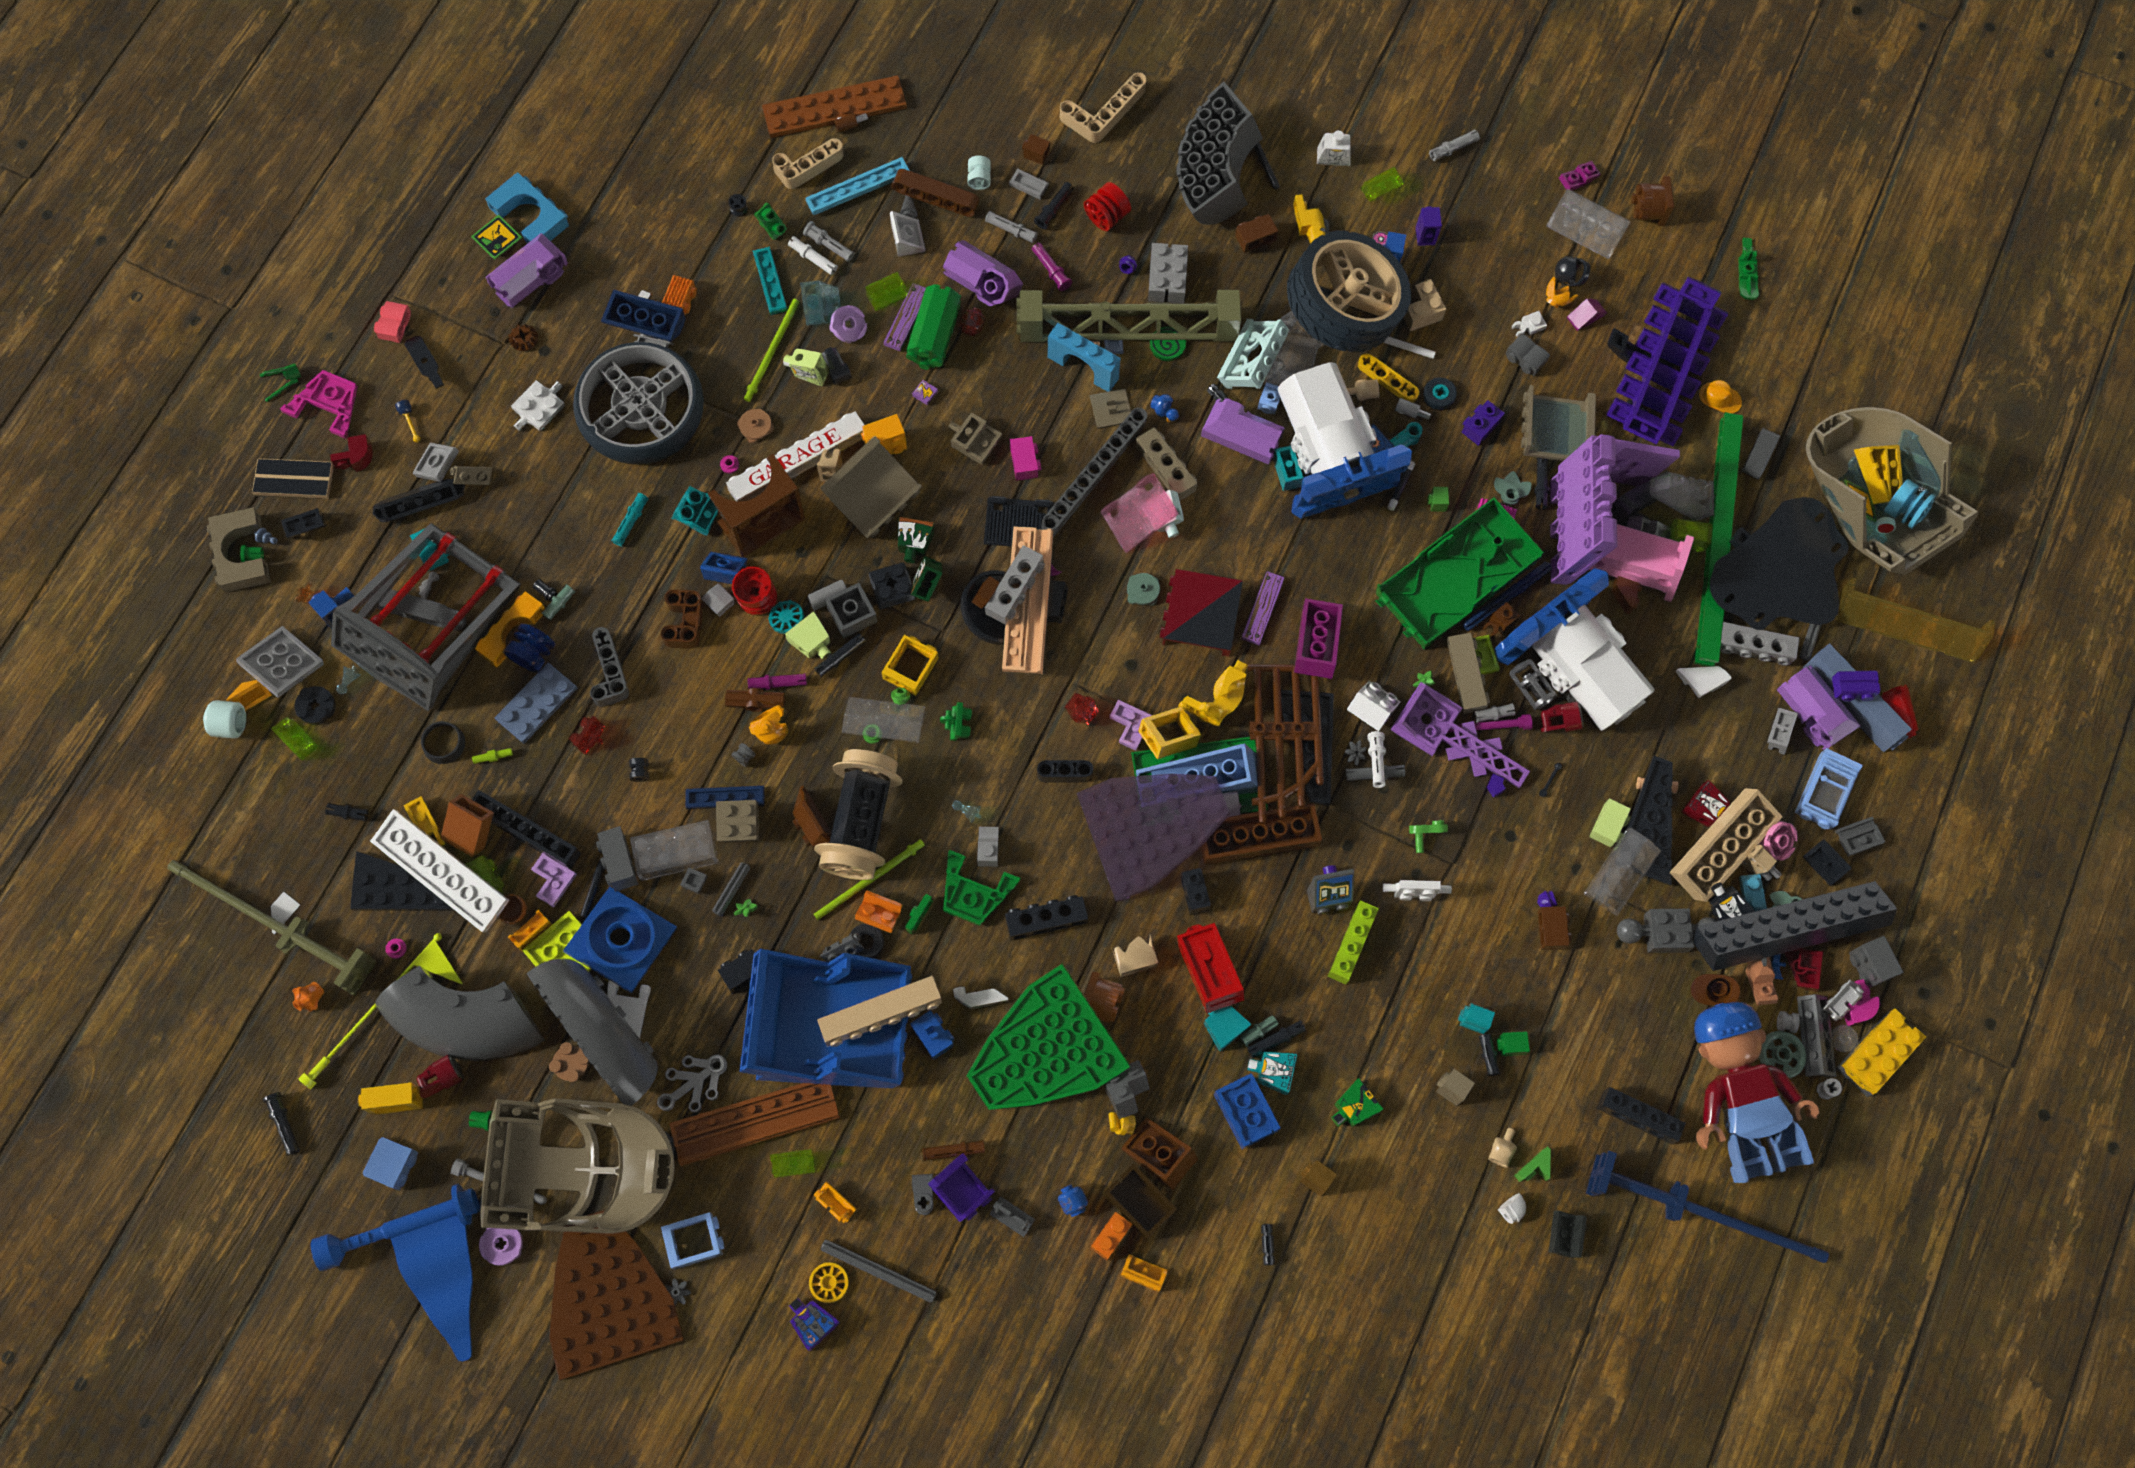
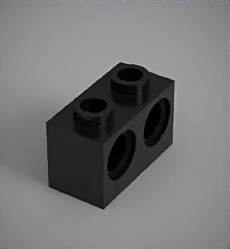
(1195, 891)

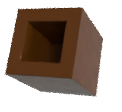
(1036, 149)

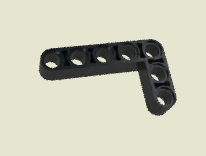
(1633, 502)

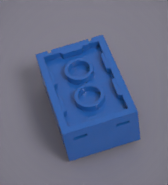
(1246, 1111)

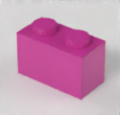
(1024, 458)

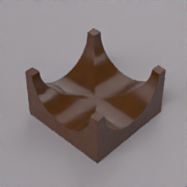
(763, 518)

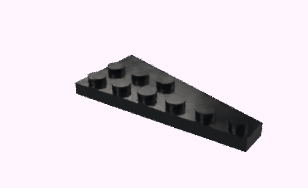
(1316, 794)
(1653, 816)
(389, 887)

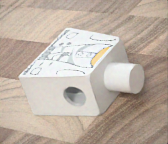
(1334, 149)

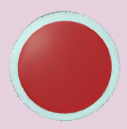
(1885, 525)

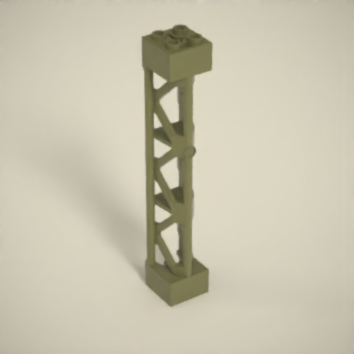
(1225, 309)

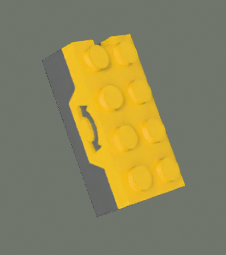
(1880, 1053)

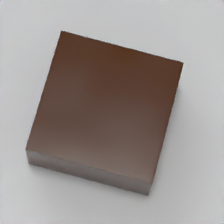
(985, 592)

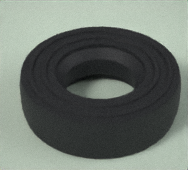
(878, 938)

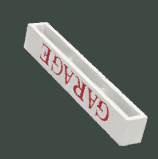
(799, 457)

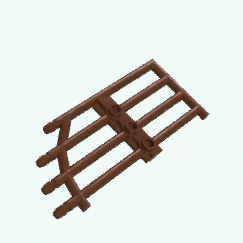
(1290, 731)

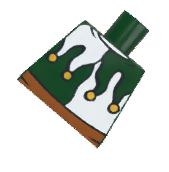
(914, 537)
(929, 574)

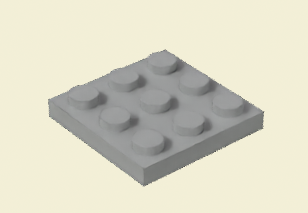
(279, 661)

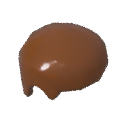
(514, 910)

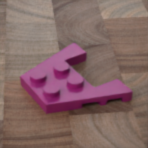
(329, 394)

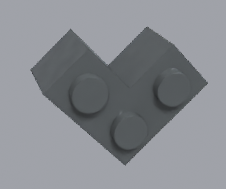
(1124, 1088)

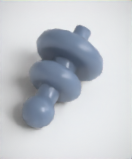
(264, 536)

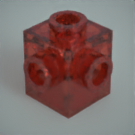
(1081, 709)

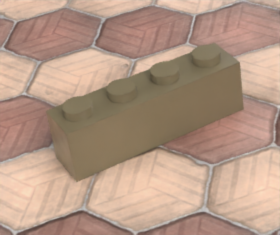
(1467, 673)

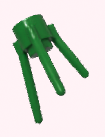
(290, 372)

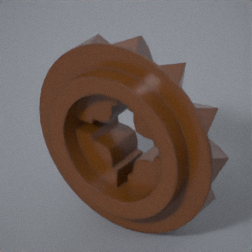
(530, 334)

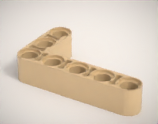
(1123, 99)

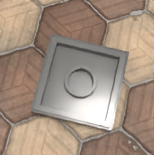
(435, 462)

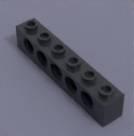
(528, 831)

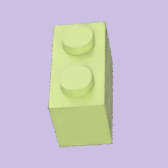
(1610, 822)

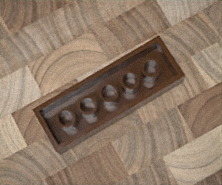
(1246, 838)

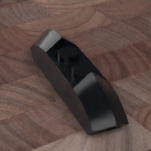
(418, 500)

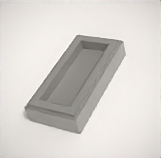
(1029, 184)

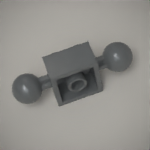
(1664, 930)

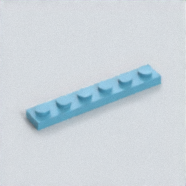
(855, 186)

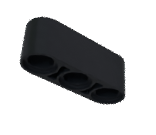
(1056, 776)

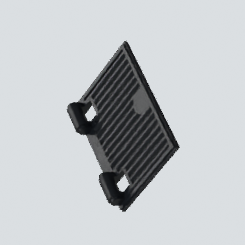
(1015, 513)

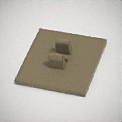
(1110, 408)

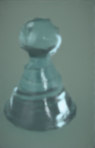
(348, 676)
(970, 812)

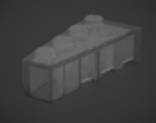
(1685, 494)

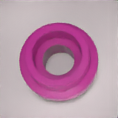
(731, 468)
(401, 950)

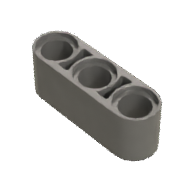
(1760, 453)

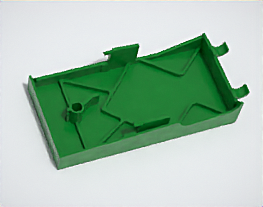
(1458, 573)

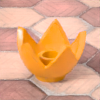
(1560, 296)

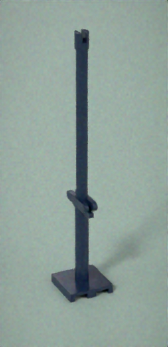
(1676, 1202)

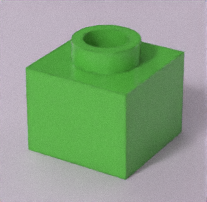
(1438, 499)

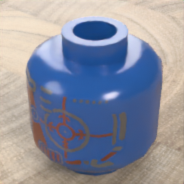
(1072, 1200)

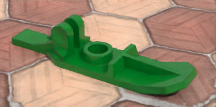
(1748, 278)

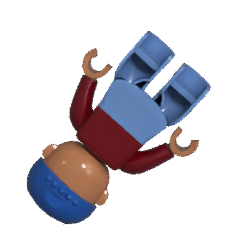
(1749, 1096)

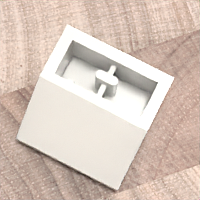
(1373, 705)

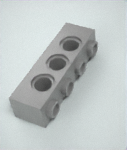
(1025, 559)
(1785, 644)

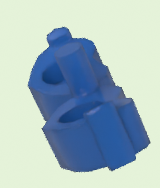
(1776, 966)

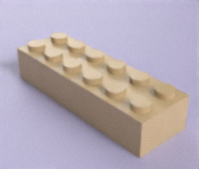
(1726, 844)

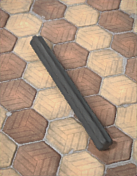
(878, 1270)

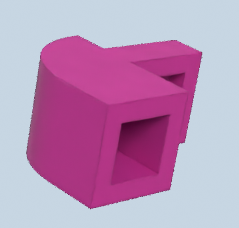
(1864, 1008)

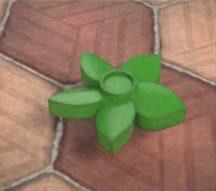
(1426, 679)
(745, 908)

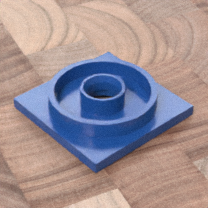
(620, 963)

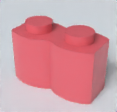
(392, 321)

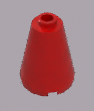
(1900, 701)

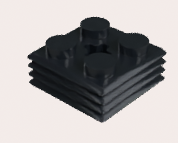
(889, 596)

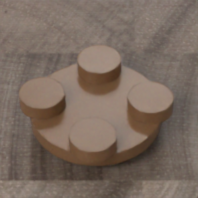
(755, 425)
(569, 1063)

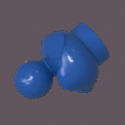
(1162, 406)

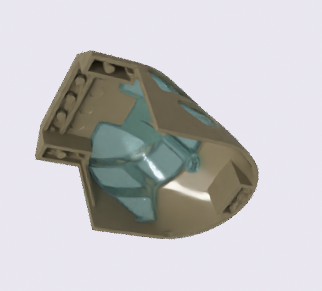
(1923, 461)

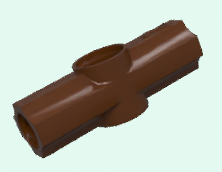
(754, 699)

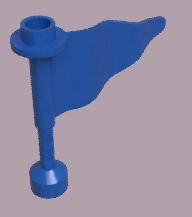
(431, 1258)

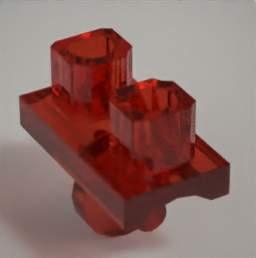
(589, 735)

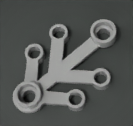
(695, 1081)

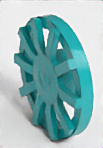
(786, 616)

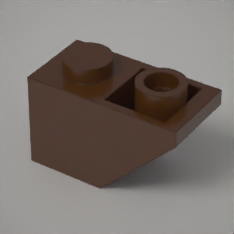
(1626, 593)

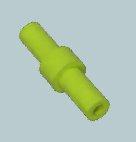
(492, 756)

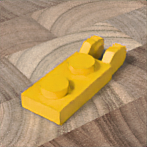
(422, 817)

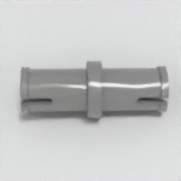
(1494, 713)

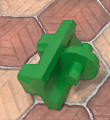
(770, 221)
(954, 719)

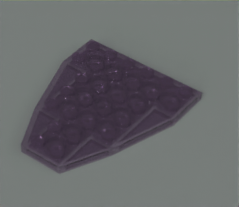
(1150, 825)

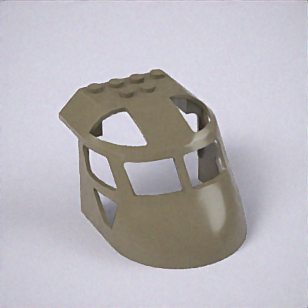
(520, 1165)

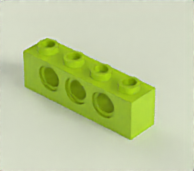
(1353, 942)

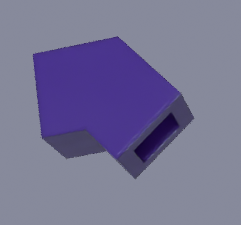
(1496, 785)

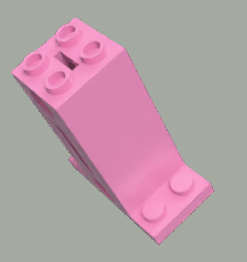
(1647, 559)

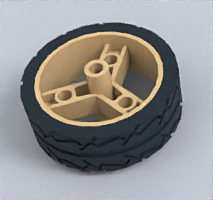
(1350, 263)

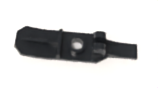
(420, 354)

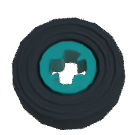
(1446, 399)

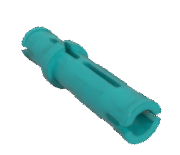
(633, 513)

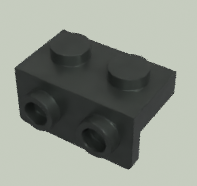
(1567, 1234)

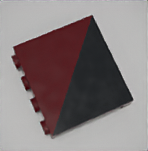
(1201, 610)

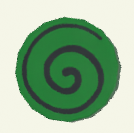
(1167, 349)

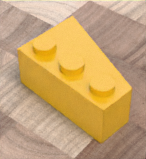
(1881, 471)

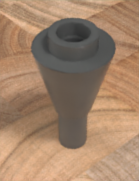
(908, 207)

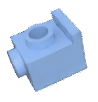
(1269, 399)

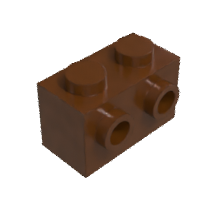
(1256, 233)
(1554, 928)

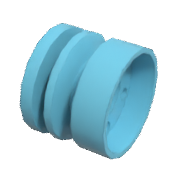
(1910, 504)

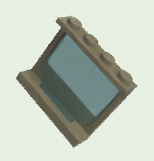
(1556, 425)

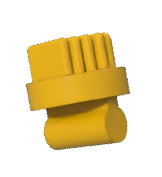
(1122, 1126)

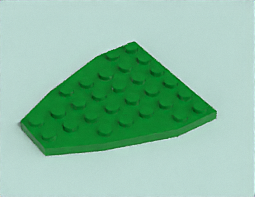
(1046, 1047)

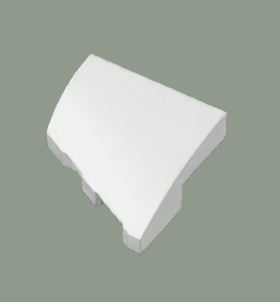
(1704, 679)

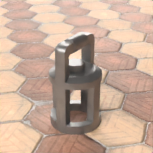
(1531, 681)

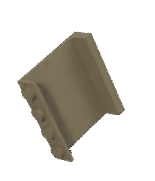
(870, 488)

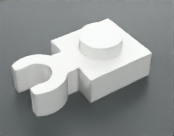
(1531, 323)

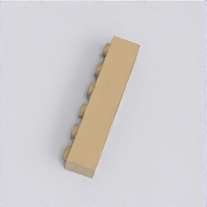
(879, 1011)

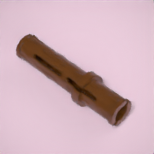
(953, 1150)

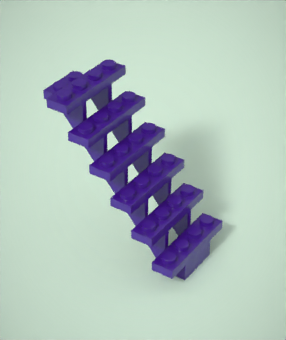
(1697, 302)

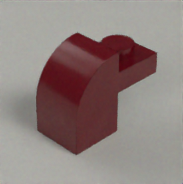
(358, 456)

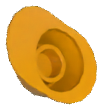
(1720, 396)

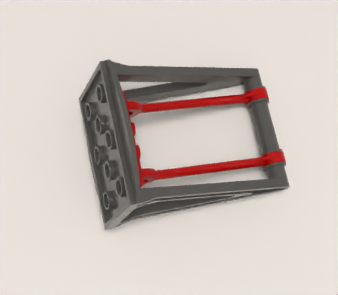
(395, 661)

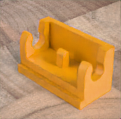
(530, 930)
(1144, 1273)

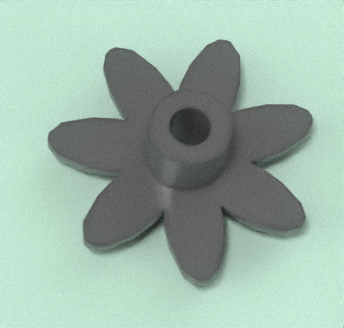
(1356, 752)
(679, 1296)

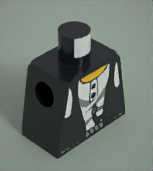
(1728, 903)

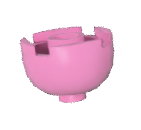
(1780, 840)

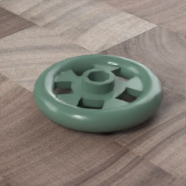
(1786, 1039)

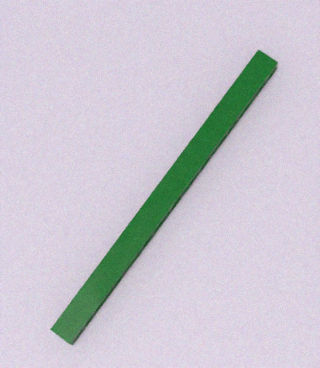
(1724, 500)

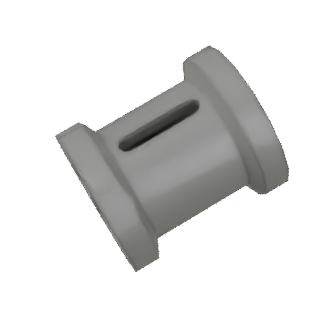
(1834, 1086)

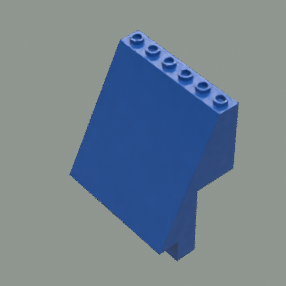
(783, 1030)

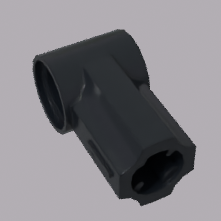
(838, 370)

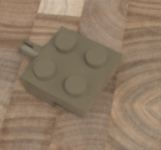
(975, 438)

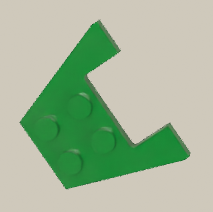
(971, 899)

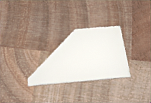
(283, 908)

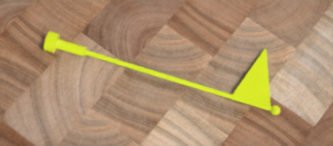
(430, 959)

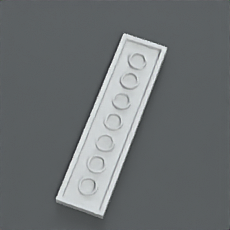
(439, 871)

